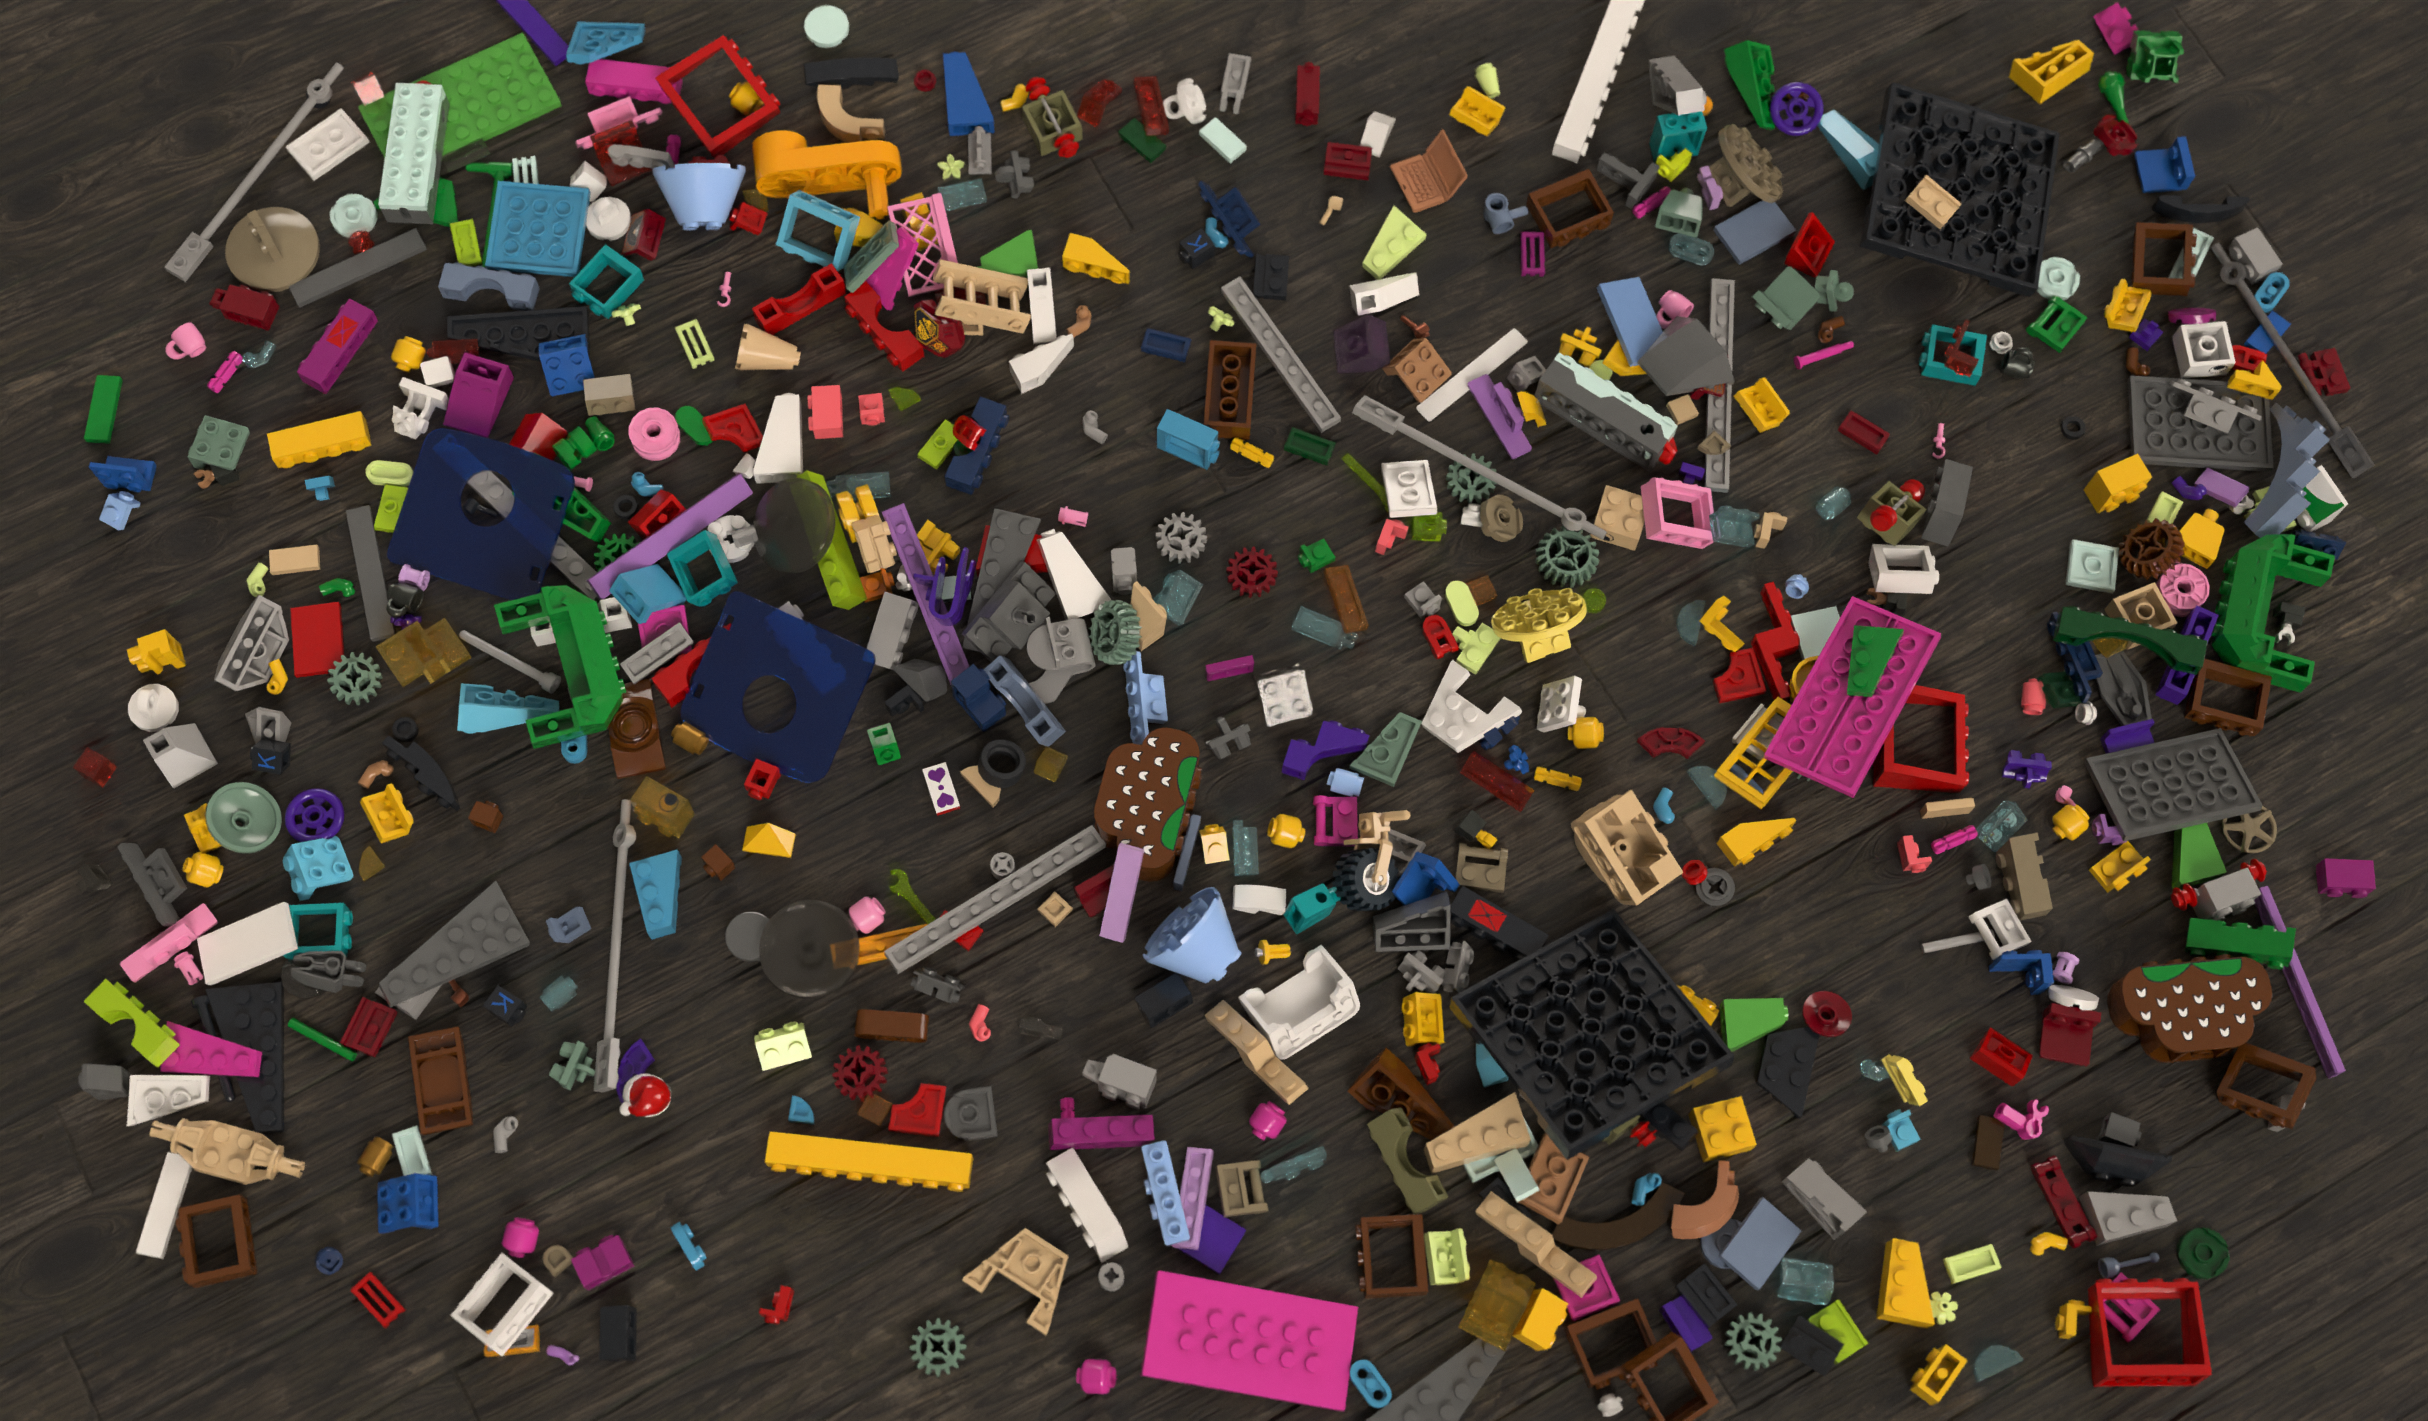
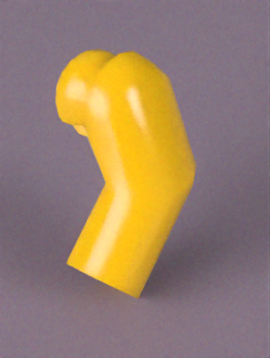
(1017, 99)
(278, 678)
(2046, 1240)

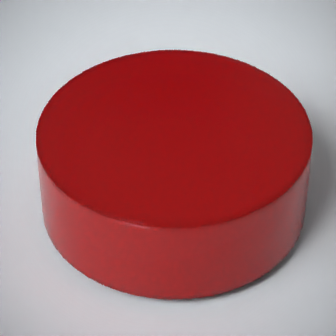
(1694, 872)

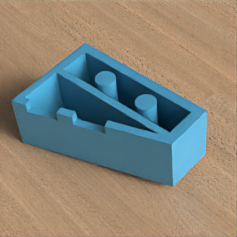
(657, 891)

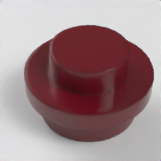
(925, 80)

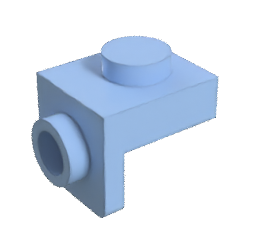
(118, 508)

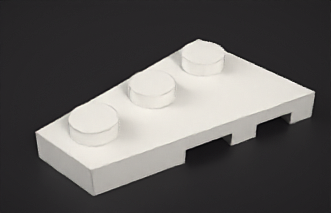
(164, 1094)

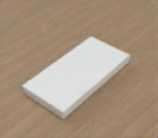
(247, 943)

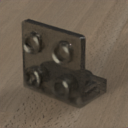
(1284, 694)

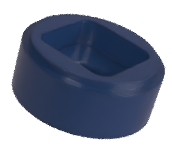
(328, 1260)

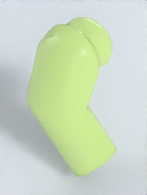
(255, 581)

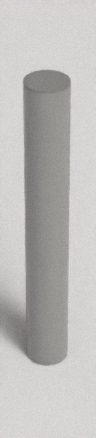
(1952, 942)

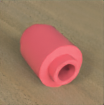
(2033, 697)

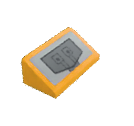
(526, 1342)

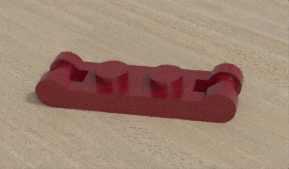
(2063, 1202)

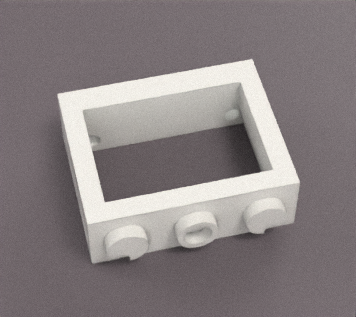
(516, 1318)

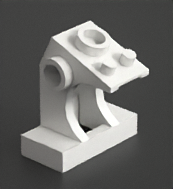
(420, 398)

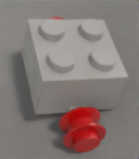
(2223, 895)

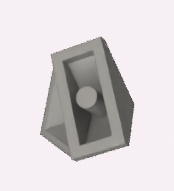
(268, 724)

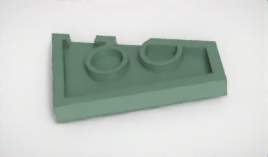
(1388, 752)

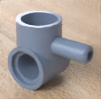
(1501, 219)

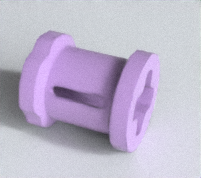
(414, 577)
(2070, 961)

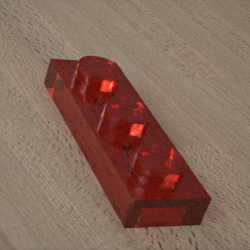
(1151, 105)
(1497, 781)

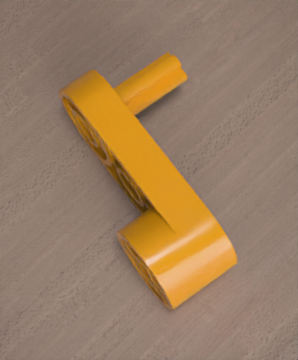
(787, 165)

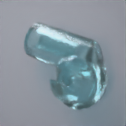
(259, 359)
(1872, 1071)

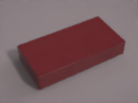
(1863, 432)

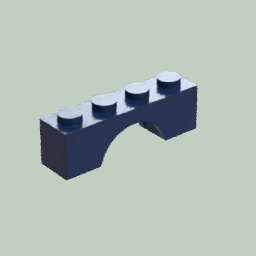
(966, 470)

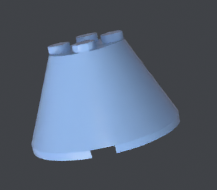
(700, 192)
(1195, 939)

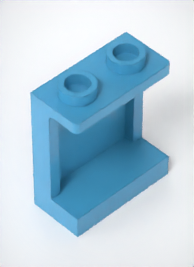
(646, 592)

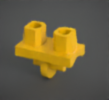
(1589, 353)
(199, 830)

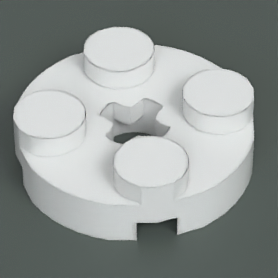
(724, 527)

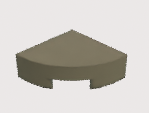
(1714, 445)

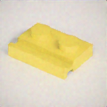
(1901, 1074)

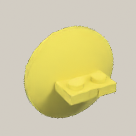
(1541, 621)

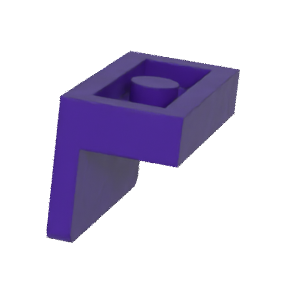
(2128, 736)
(1685, 1323)

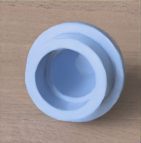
(1796, 586)

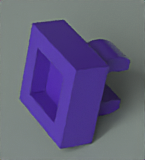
(2146, 334)
(1691, 473)

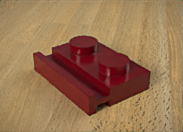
(1347, 161)
(368, 1027)

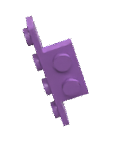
(1502, 414)

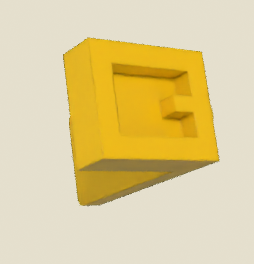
(1712, 625)

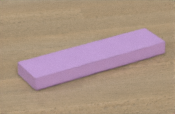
(1121, 892)
(1194, 1193)

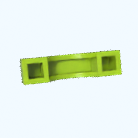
(150, 1039)

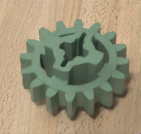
(1460, 481)
(345, 679)
(1747, 1333)
(947, 1338)

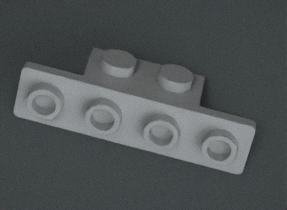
(2211, 410)

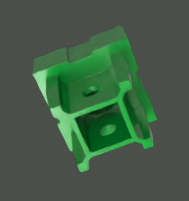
(2154, 55)

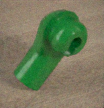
(337, 585)

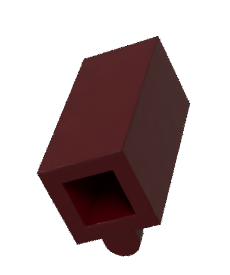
(1307, 94)

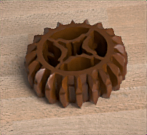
(2150, 541)

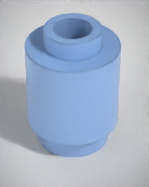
(1345, 782)

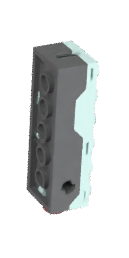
(414, 153)
(1607, 413)

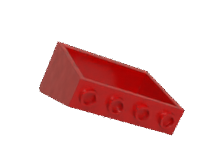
(735, 134)
(1900, 776)
(2196, 1359)

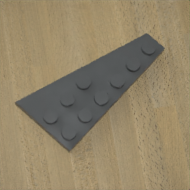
(1447, 1389)

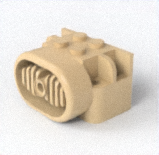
(1625, 848)

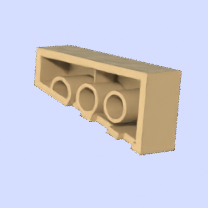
(1481, 1136)

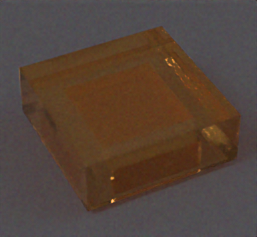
(1482, 590)
(875, 1109)

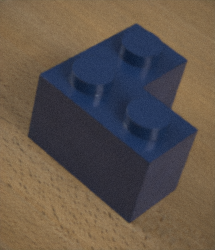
(974, 695)

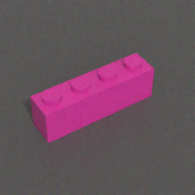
(627, 80)

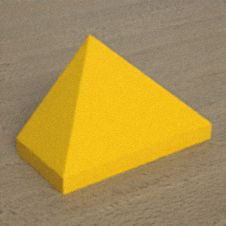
(769, 840)

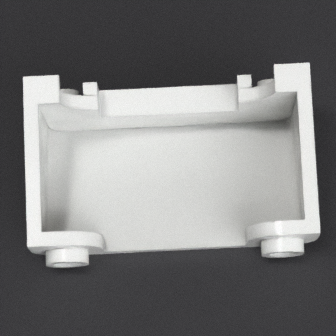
(1303, 1005)

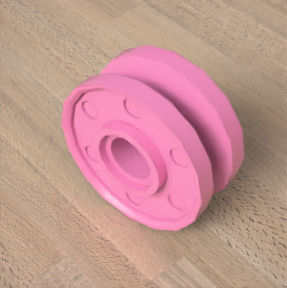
(650, 421)
(2189, 579)

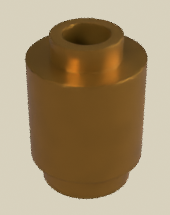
(689, 738)
(375, 1157)

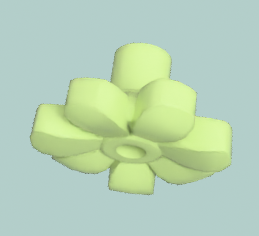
(626, 313)
(1220, 318)
(1942, 1308)

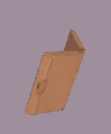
(1430, 177)

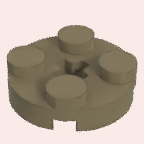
(1491, 521)

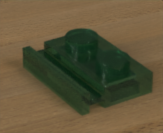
(2059, 690)

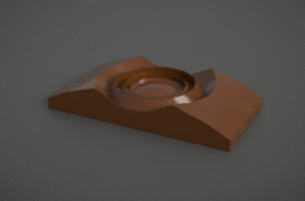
(636, 732)
(440, 1080)

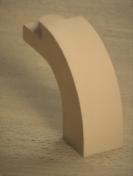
(842, 124)

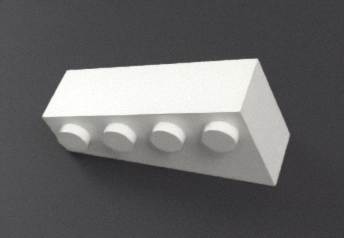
(1087, 1205)

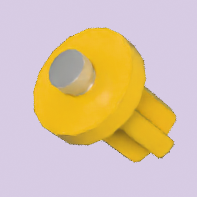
(1266, 952)

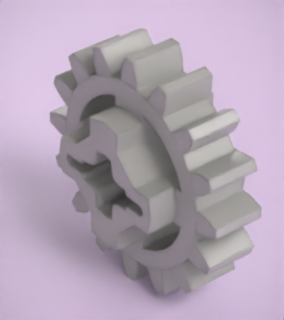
(1188, 531)

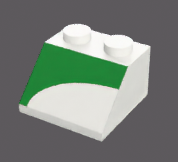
(2324, 501)

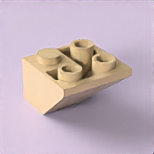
(1151, 615)

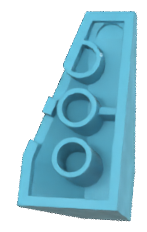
(1852, 146)
(489, 710)

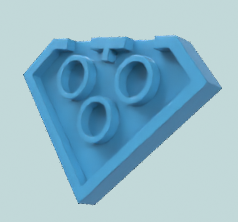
(601, 39)

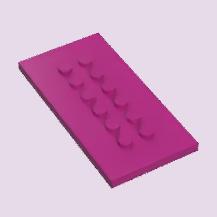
(1839, 734)
(1249, 1341)

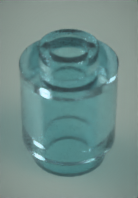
(1833, 503)
(559, 993)

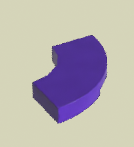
(634, 1062)

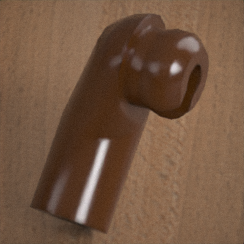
(1827, 327)
(2133, 365)

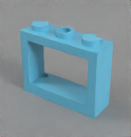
(825, 211)

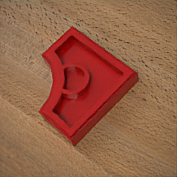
(734, 426)
(1741, 679)
(921, 1114)

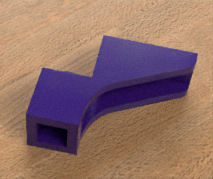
(1331, 741)

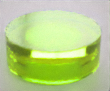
(1594, 600)

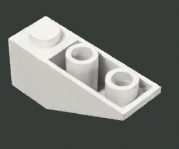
(1383, 293)
(1041, 305)
(1036, 366)

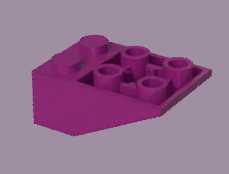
(477, 394)

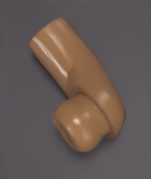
(1082, 322)
(381, 767)

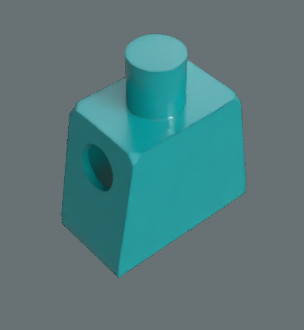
(1310, 907)

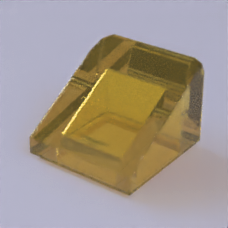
(2110, 646)
(1050, 764)

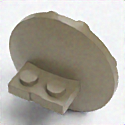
(1745, 168)
(272, 249)

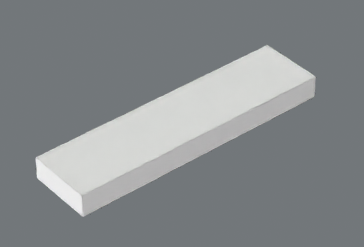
(164, 1206)

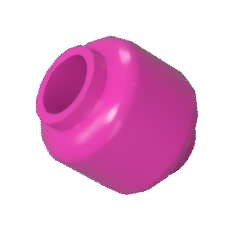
(1267, 1120)
(520, 1237)
(1096, 1376)

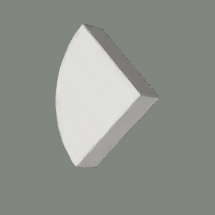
(745, 466)

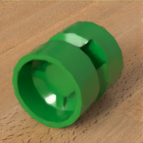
(574, 448)

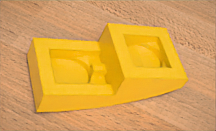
(1531, 408)

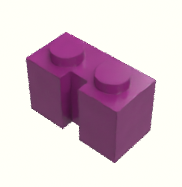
(2345, 876)
(602, 1262)

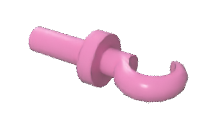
(725, 288)
(1939, 440)

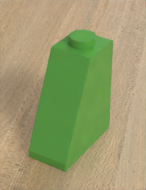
(1012, 257)
(2195, 857)
(1750, 1019)

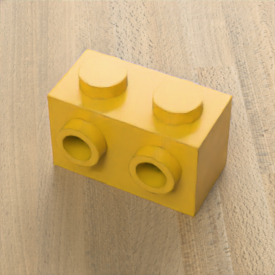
(1541, 1320)
(1938, 1374)

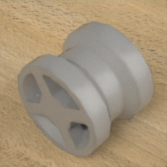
(1000, 862)
(1111, 1282)

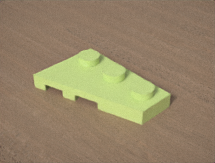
(1392, 244)

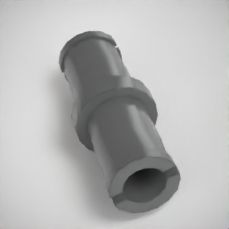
(2083, 154)

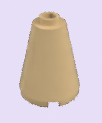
(764, 351)

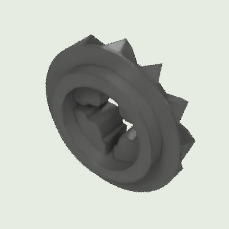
(1726, 887)

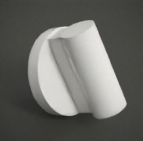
(1471, 515)
(903, 581)

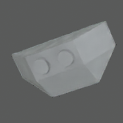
(255, 643)

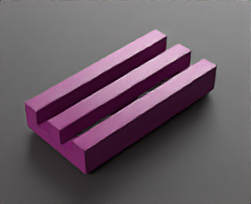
(1532, 270)
(1229, 668)

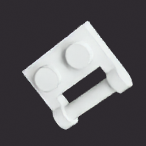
(2005, 925)

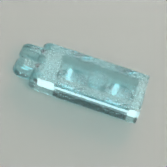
(878, 483)
(1322, 629)
(1291, 1168)

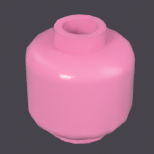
(867, 914)

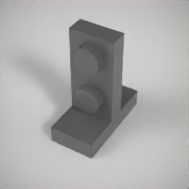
(1628, 177)

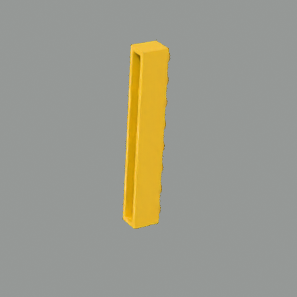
(869, 1160)

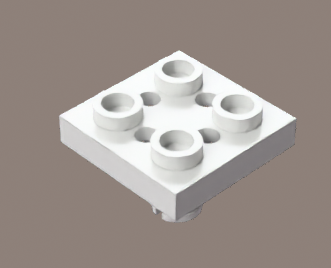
(1560, 704)

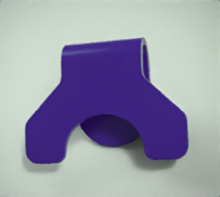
(935, 589)

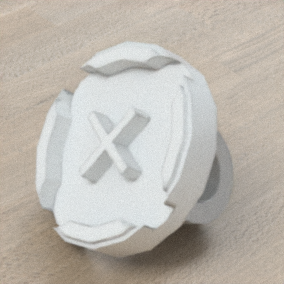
(1190, 102)
(608, 218)
(153, 707)

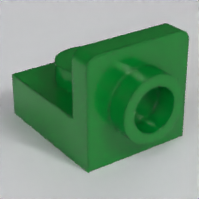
(1315, 555)
(884, 744)

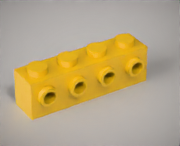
(319, 440)

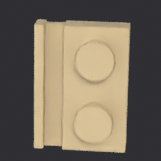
(1933, 202)

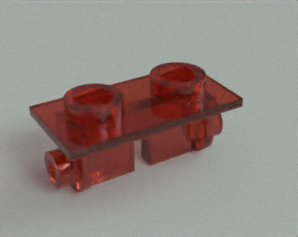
(453, 349)

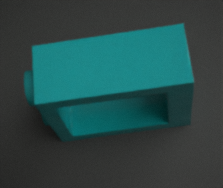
(1669, 135)
(605, 257)
(1938, 370)
(692, 549)
(343, 919)

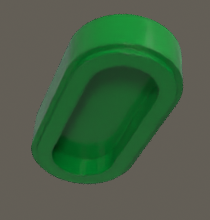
(691, 423)

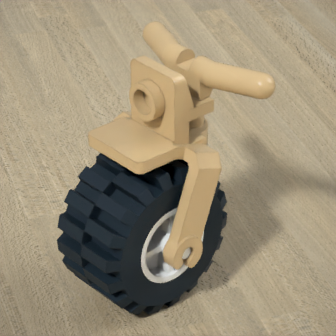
(1368, 872)

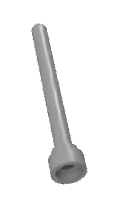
(548, 681)

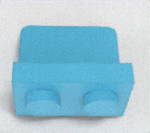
(316, 865)

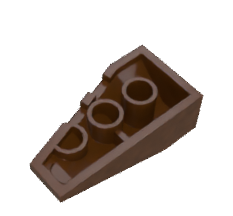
(1391, 1085)

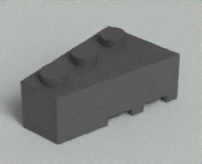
(1947, 502)
(1414, 926)

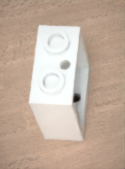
(1898, 580)

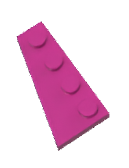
(210, 1055)

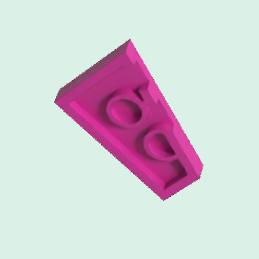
(888, 276)

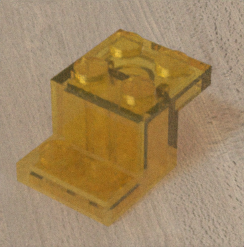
(423, 652)
(1497, 1305)

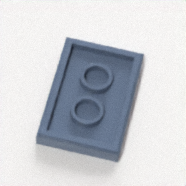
(1754, 230)
(1759, 1243)

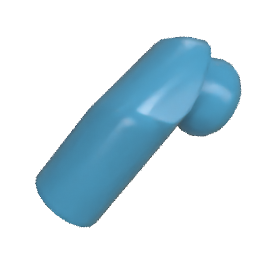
(1216, 236)
(642, 486)
(1662, 808)
(1643, 1186)

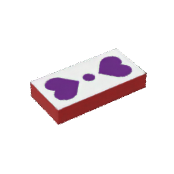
(941, 788)

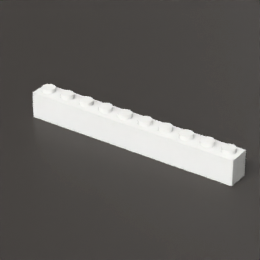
(1595, 79)

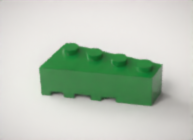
(583, 516)
(2240, 940)

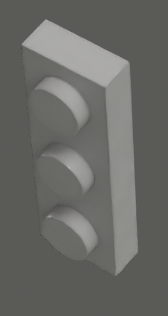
(657, 653)

